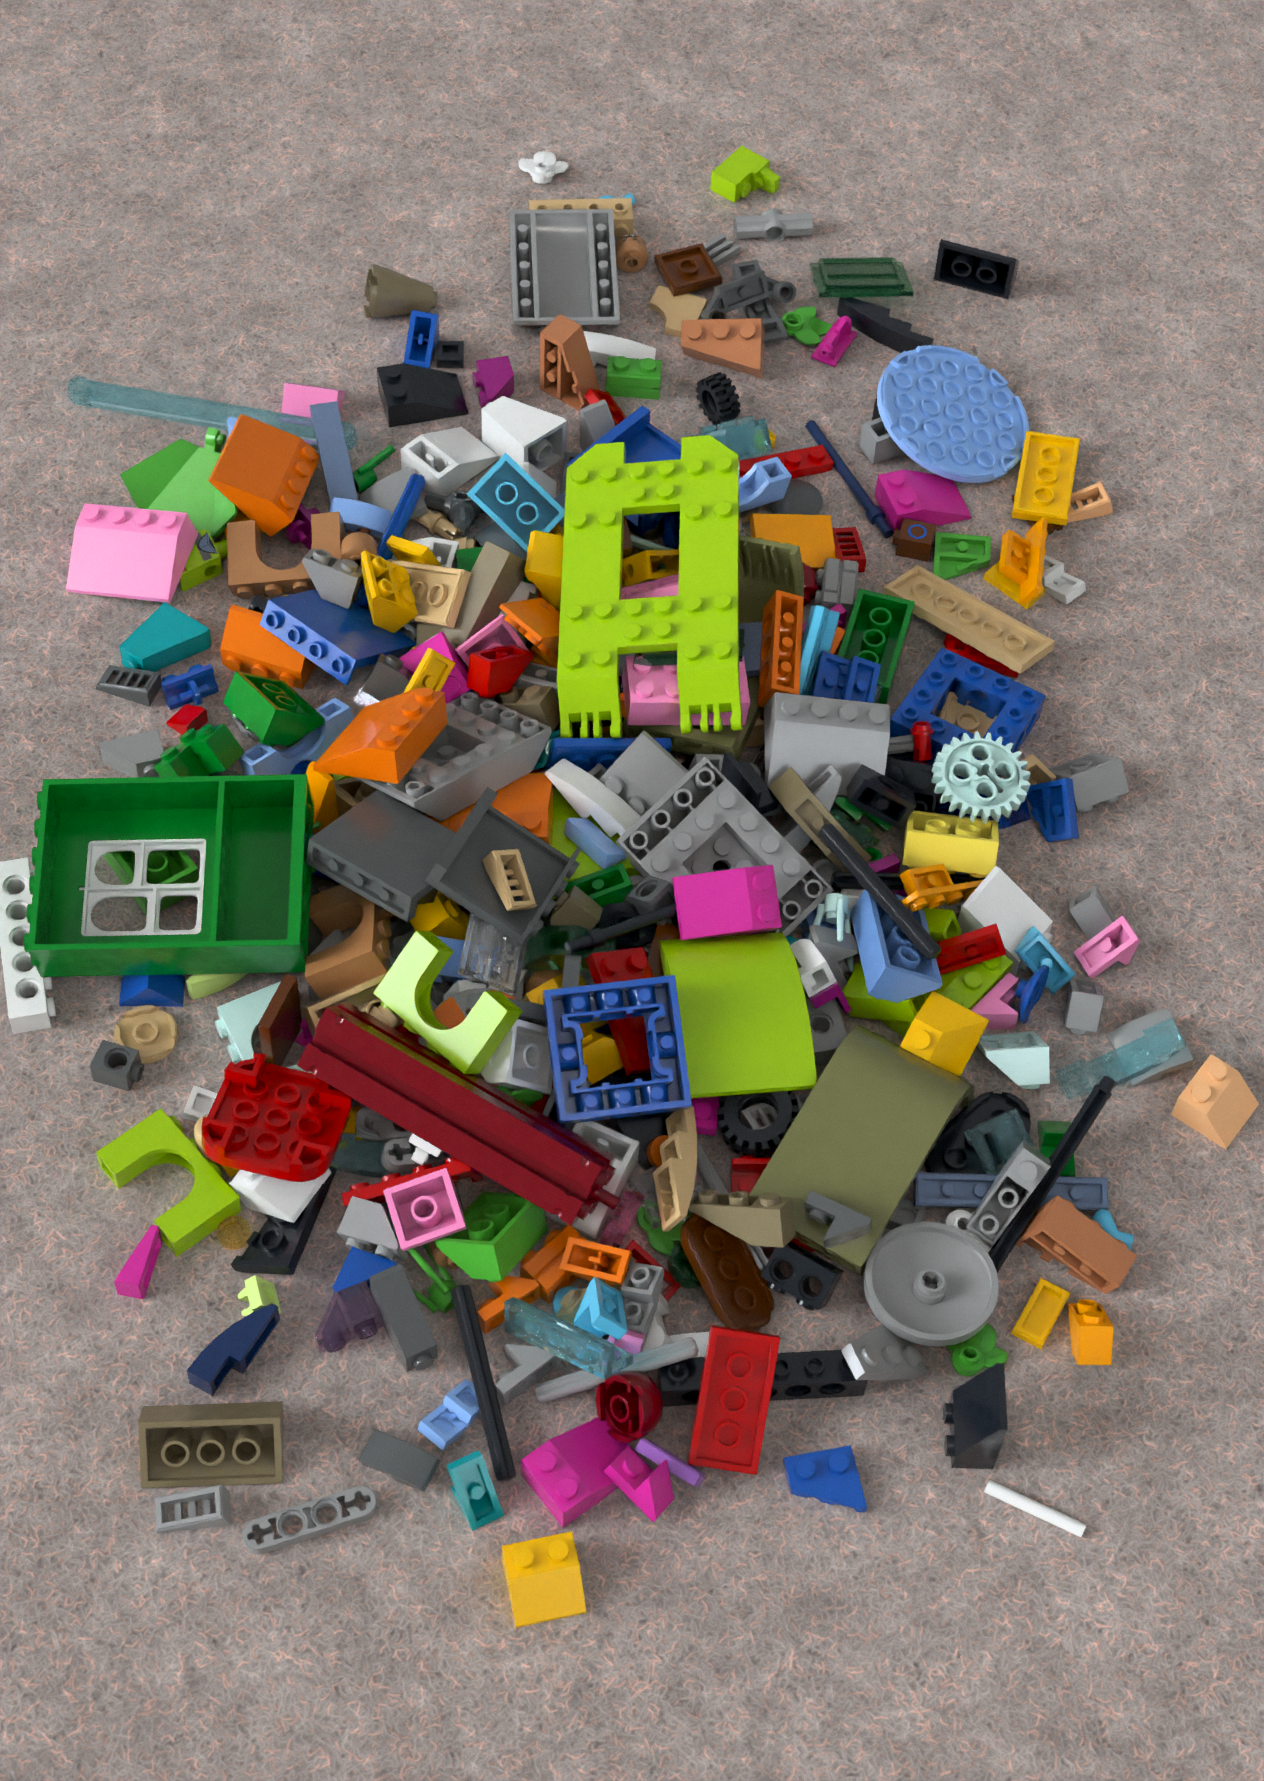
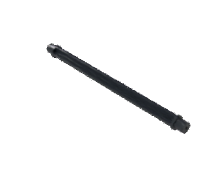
(1058, 1160)

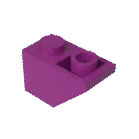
(494, 379)

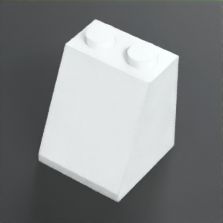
(524, 432)
(1005, 904)

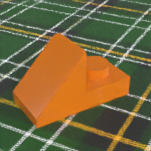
(492, 1310)

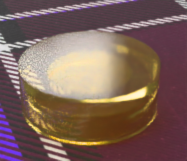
(233, 1232)

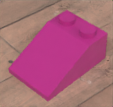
(919, 498)
(727, 903)
(570, 1470)

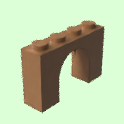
(252, 577)
(357, 957)

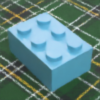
(516, 501)

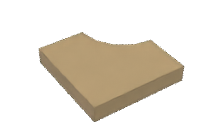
(676, 308)

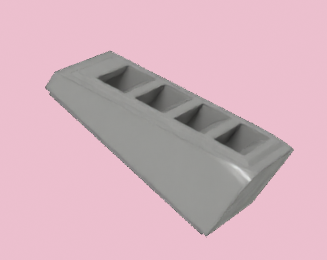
(207, 1520)

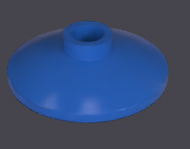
(1030, 992)

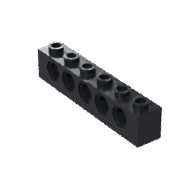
(795, 1377)

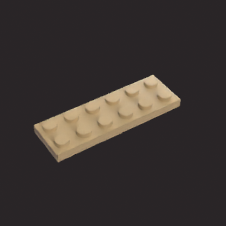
(971, 619)

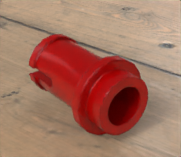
(922, 740)

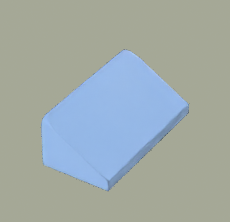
(593, 842)

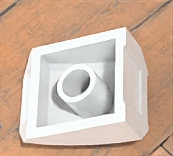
(521, 1060)

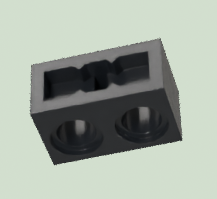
(804, 1266)

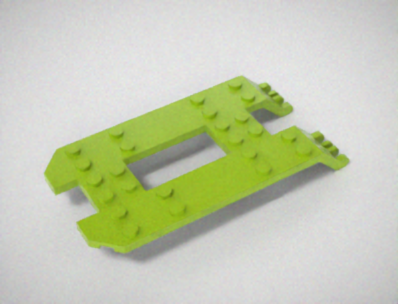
(696, 623)

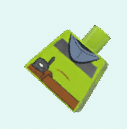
(203, 561)

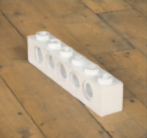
(23, 1012)

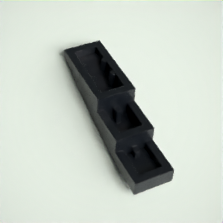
(876, 324)

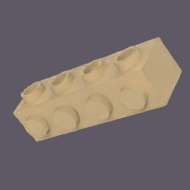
(621, 210)

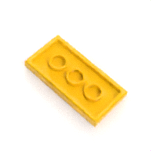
(1046, 478)

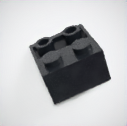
(917, 777)

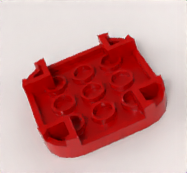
(275, 1121)

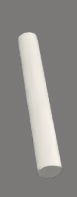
(1035, 1508)

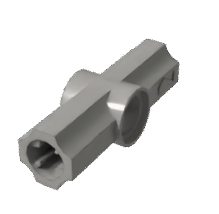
(773, 225)

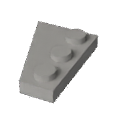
(883, 1357)

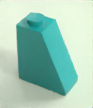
(164, 640)

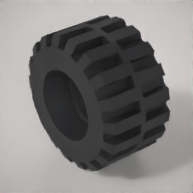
(753, 1141)

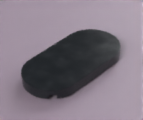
(953, 1150)

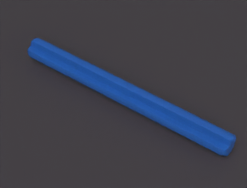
(397, 523)

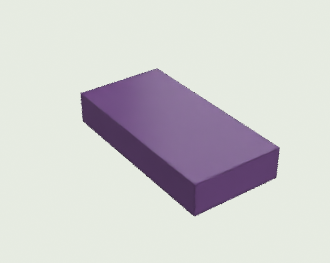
(675, 1464)

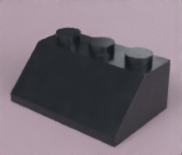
(975, 269)

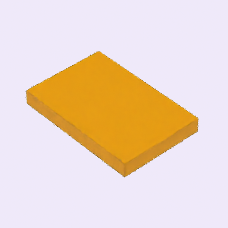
(809, 532)

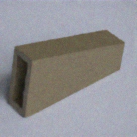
(490, 584)

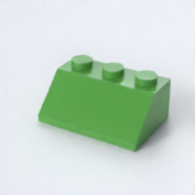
(496, 1236)

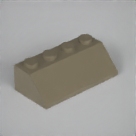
(211, 1444)

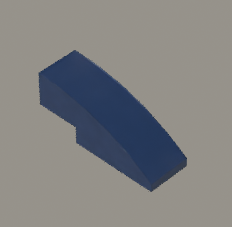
(233, 1349)

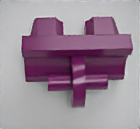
(300, 527)

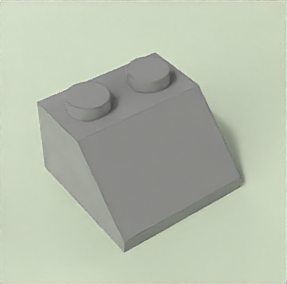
(643, 773)
(1094, 778)

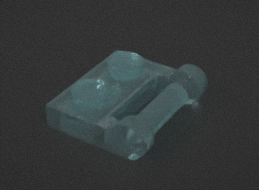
(1007, 1134)

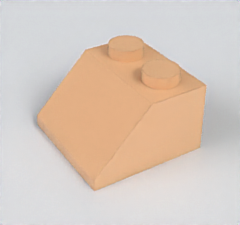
(1216, 1102)

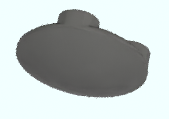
(799, 499)

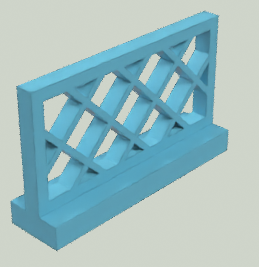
(817, 638)

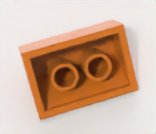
(258, 652)

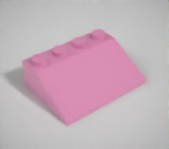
(129, 552)

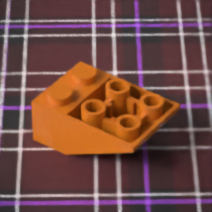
(537, 622)

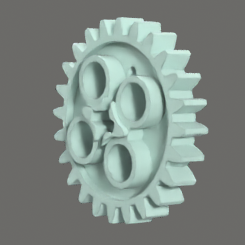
(980, 777)

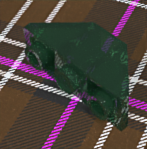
(548, 951)

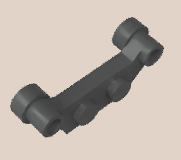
(745, 292)

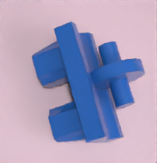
(190, 686)

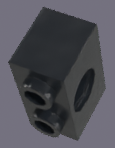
(881, 796)

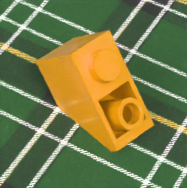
(1090, 1333)

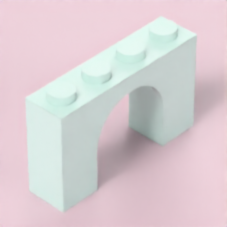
(240, 1022)

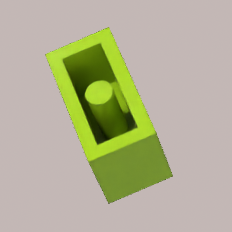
(741, 173)

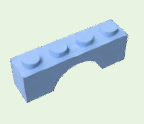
(763, 484)
(268, 761)

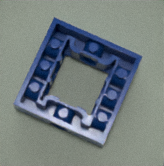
(988, 691)
(647, 997)

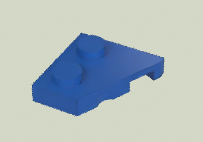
(1054, 809)
(826, 1476)

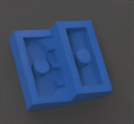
(845, 678)

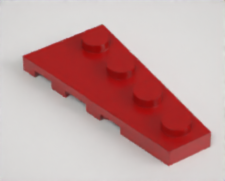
(375, 1193)

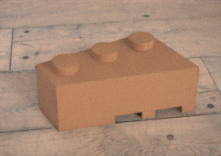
(726, 342)
(566, 362)
(1078, 1243)

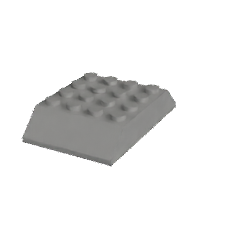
(563, 266)

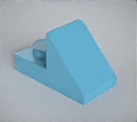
(602, 1311)

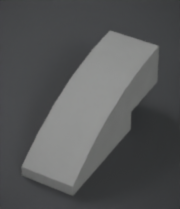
(825, 789)

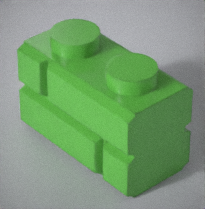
(633, 377)

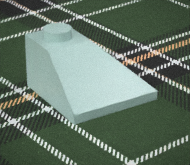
(1018, 1055)

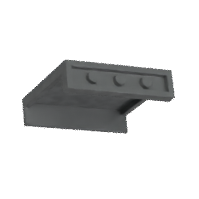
(381, 852)
(464, 878)

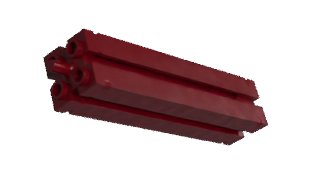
(459, 1113)

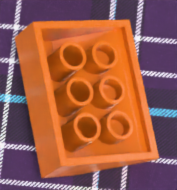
(264, 472)
(387, 737)
(524, 801)

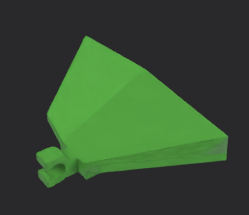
(179, 482)

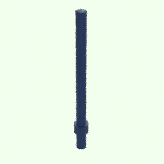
(873, 513)

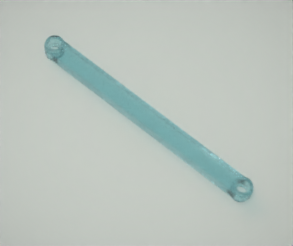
(188, 409)

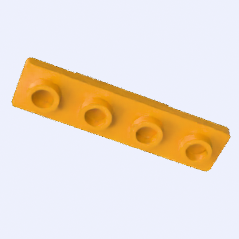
(1024, 559)
(933, 887)

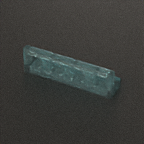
(564, 1339)

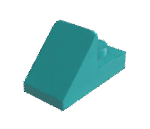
(474, 1490)

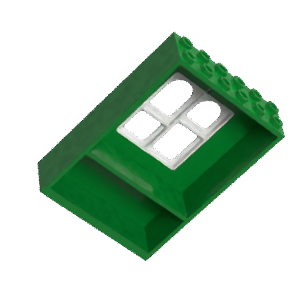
(248, 888)

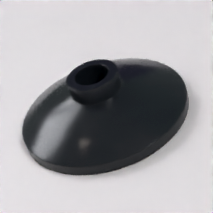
(619, 912)

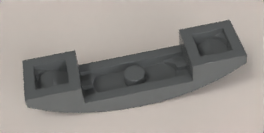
(773, 325)

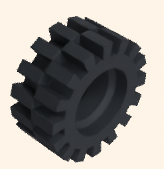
(718, 398)

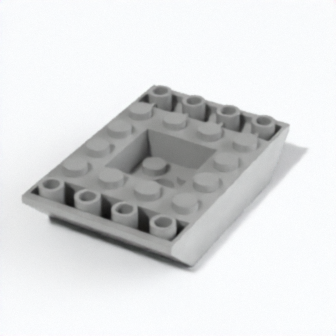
(475, 751)
(711, 822)

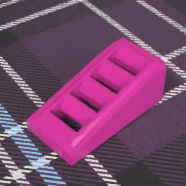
(138, 1270)

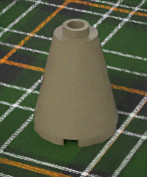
(396, 294)

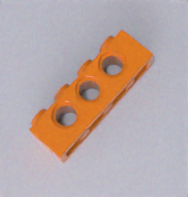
(780, 646)

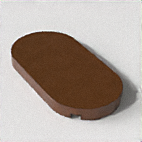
(727, 1274)

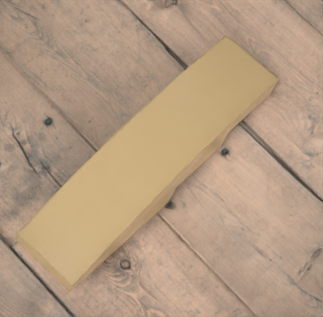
(677, 1174)

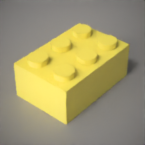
(952, 842)

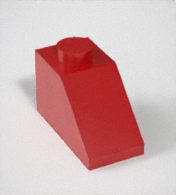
(496, 669)

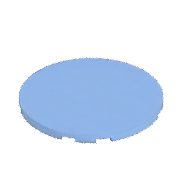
(952, 414)

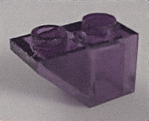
(348, 1316)

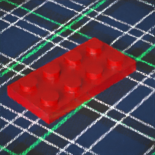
(627, 1032)
(733, 1399)

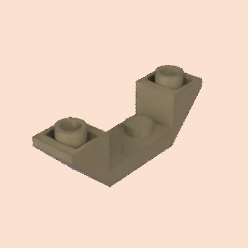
(810, 813)

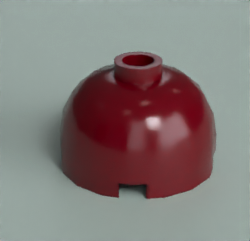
(629, 1405)

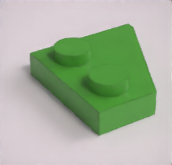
(959, 554)

